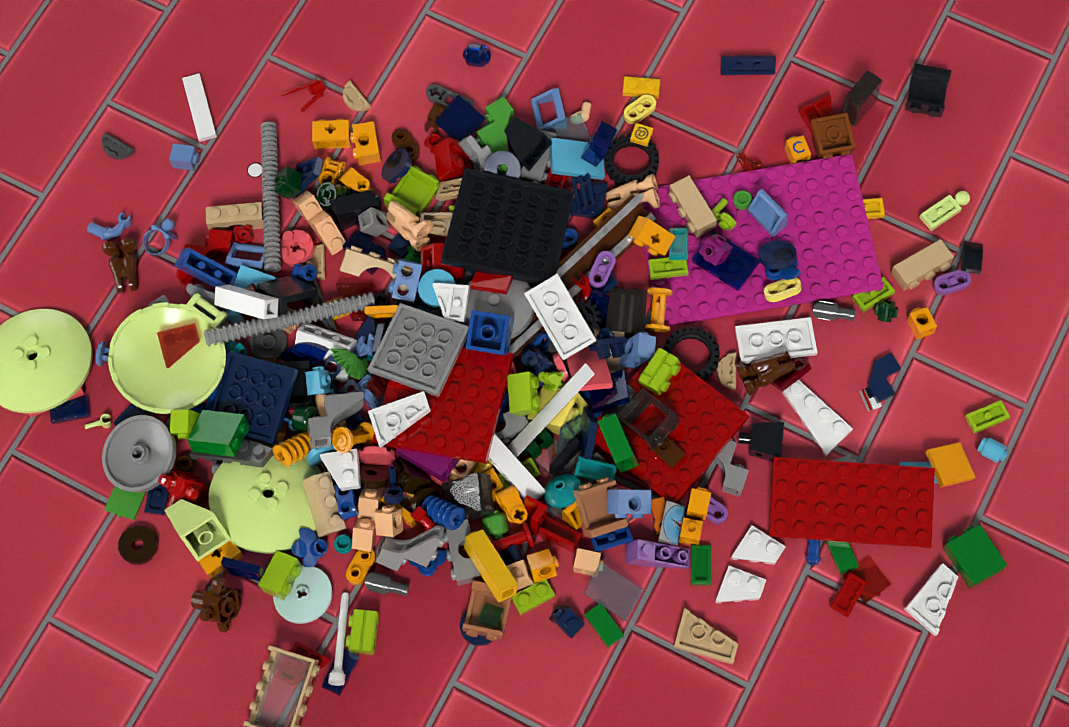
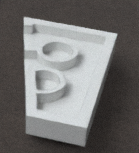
(398, 416)
(932, 599)

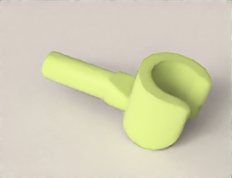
(100, 422)

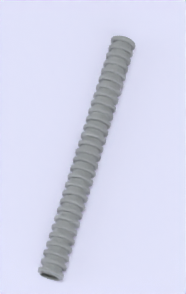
(270, 198)
(289, 319)

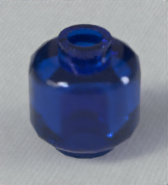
(477, 55)

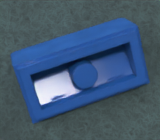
(612, 539)

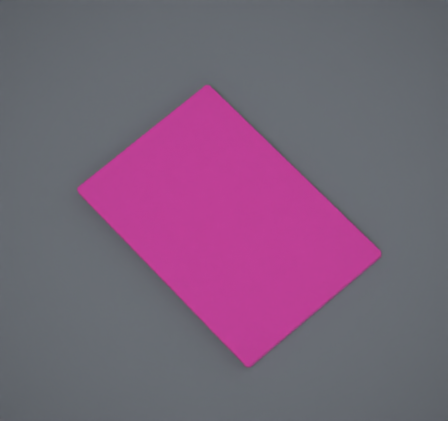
(823, 224)

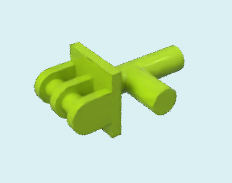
(551, 380)

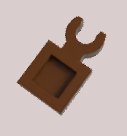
(435, 112)

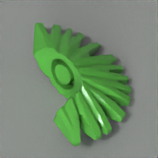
(353, 366)

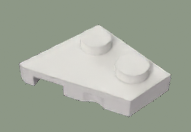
(344, 468)
(758, 548)
(740, 586)

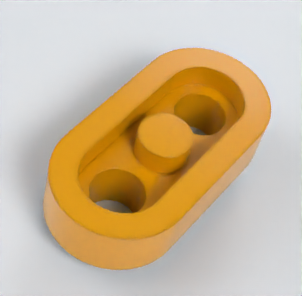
(361, 565)

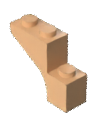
(319, 221)
(364, 529)

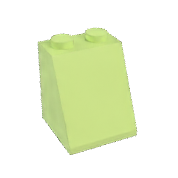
(197, 528)

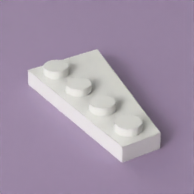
(821, 421)

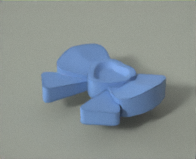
(363, 348)

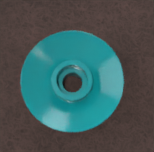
(560, 490)

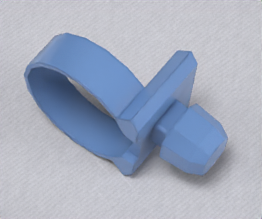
(166, 227)

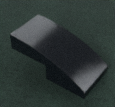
(972, 257)

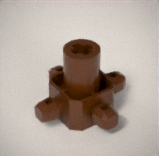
(218, 604)

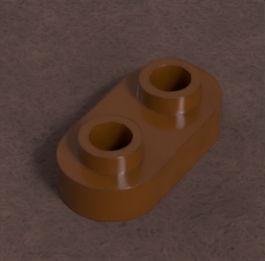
(405, 143)

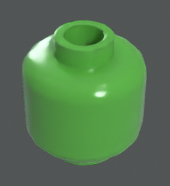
(495, 525)

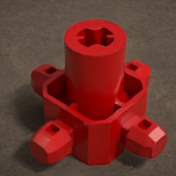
(183, 486)

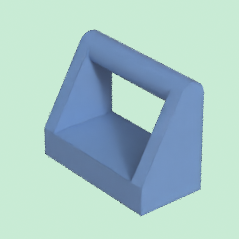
(551, 95)
(768, 213)
(234, 263)

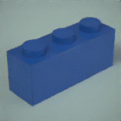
(204, 268)

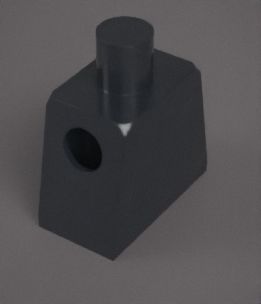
(764, 440)

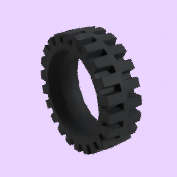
(623, 142)
(702, 336)

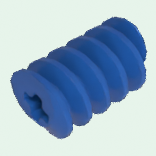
(443, 512)

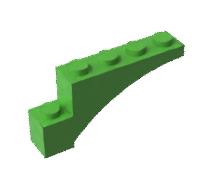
(498, 116)

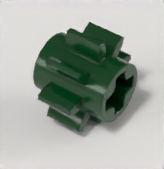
(886, 310)

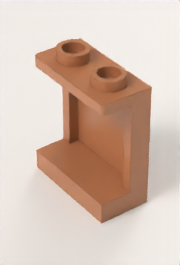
(592, 508)
(480, 595)

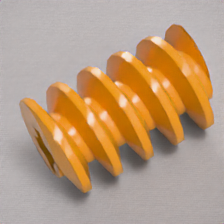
(292, 449)

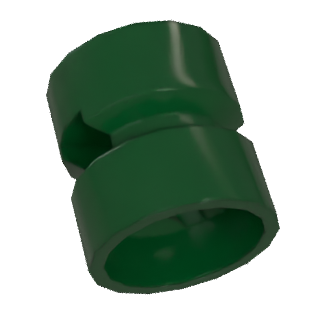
(330, 191)
(534, 449)

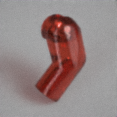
(748, 164)

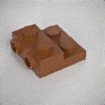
(832, 136)

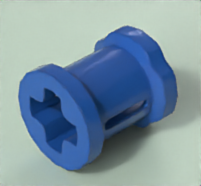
(308, 275)

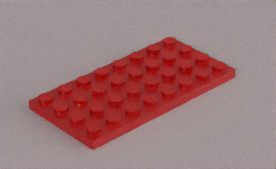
(852, 502)

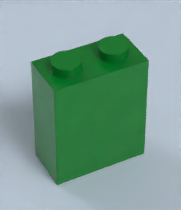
(218, 433)
(618, 442)
(974, 556)

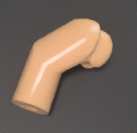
(585, 111)

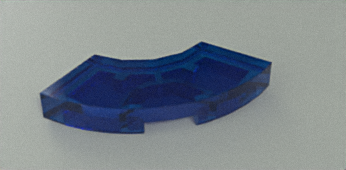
(305, 352)

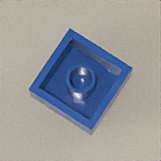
(489, 332)

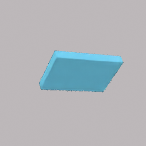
(566, 159)
(244, 278)

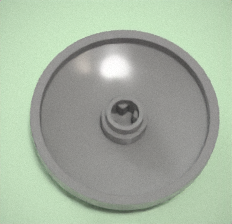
(508, 304)
(138, 453)

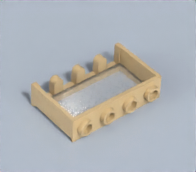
(283, 690)

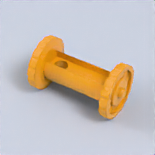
(658, 310)
(344, 439)

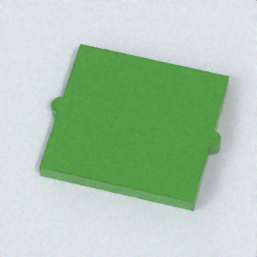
(124, 503)

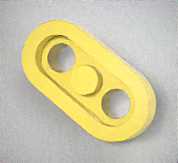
(637, 108)
(782, 289)

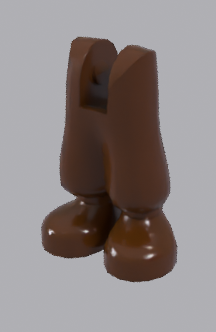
(122, 267)
(765, 369)

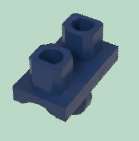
(608, 342)
(537, 361)

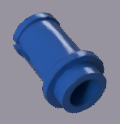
(813, 552)

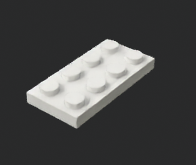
(560, 317)
(771, 338)

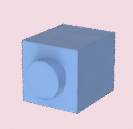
(184, 157)

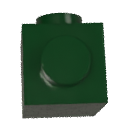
(288, 182)

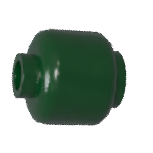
(300, 417)

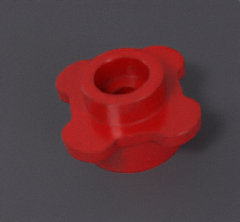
(431, 139)
(243, 238)

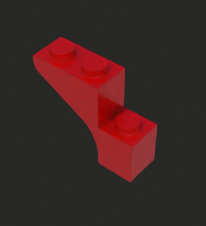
(216, 244)

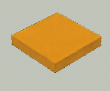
(950, 464)

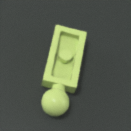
(944, 210)

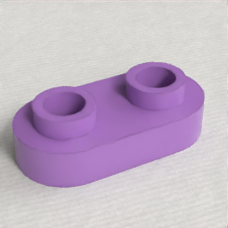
(601, 270)
(951, 282)
(715, 506)

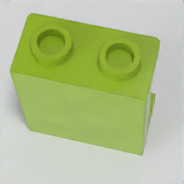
(414, 191)

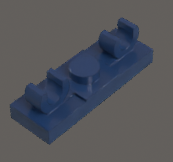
(748, 65)

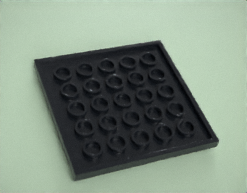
(507, 227)

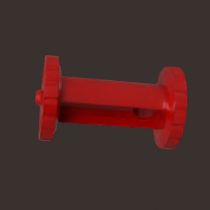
(513, 539)

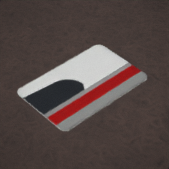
(869, 400)

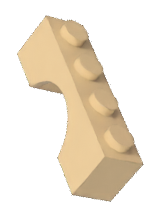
(356, 262)

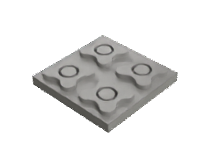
(419, 349)

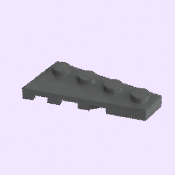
(249, 454)

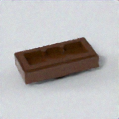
(669, 452)

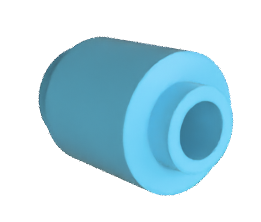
(992, 450)

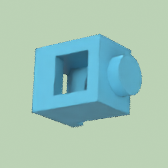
(318, 381)

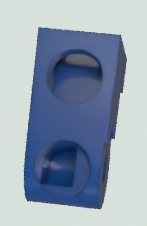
(346, 503)

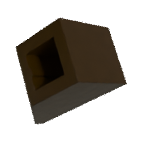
(410, 477)

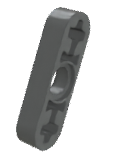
(447, 93)

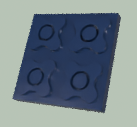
(258, 391)

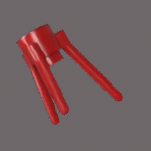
(315, 87)

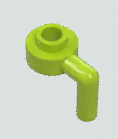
(726, 222)

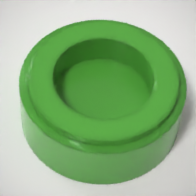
(742, 200)

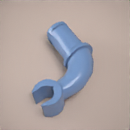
(108, 233)

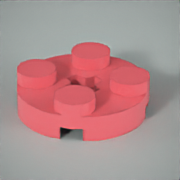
(294, 238)

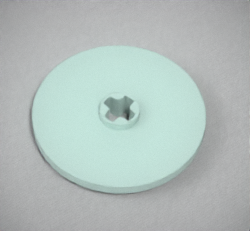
(308, 608)

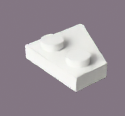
(453, 300)

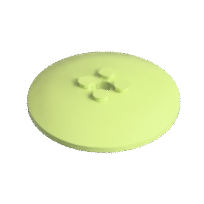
(60, 363)
(258, 521)

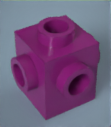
(715, 249)

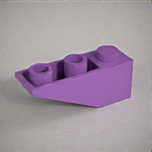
(655, 554)

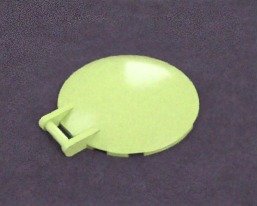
(139, 365)

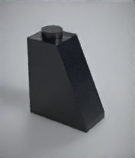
(526, 142)
(349, 207)

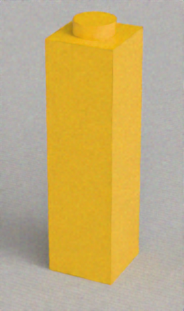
(490, 565)

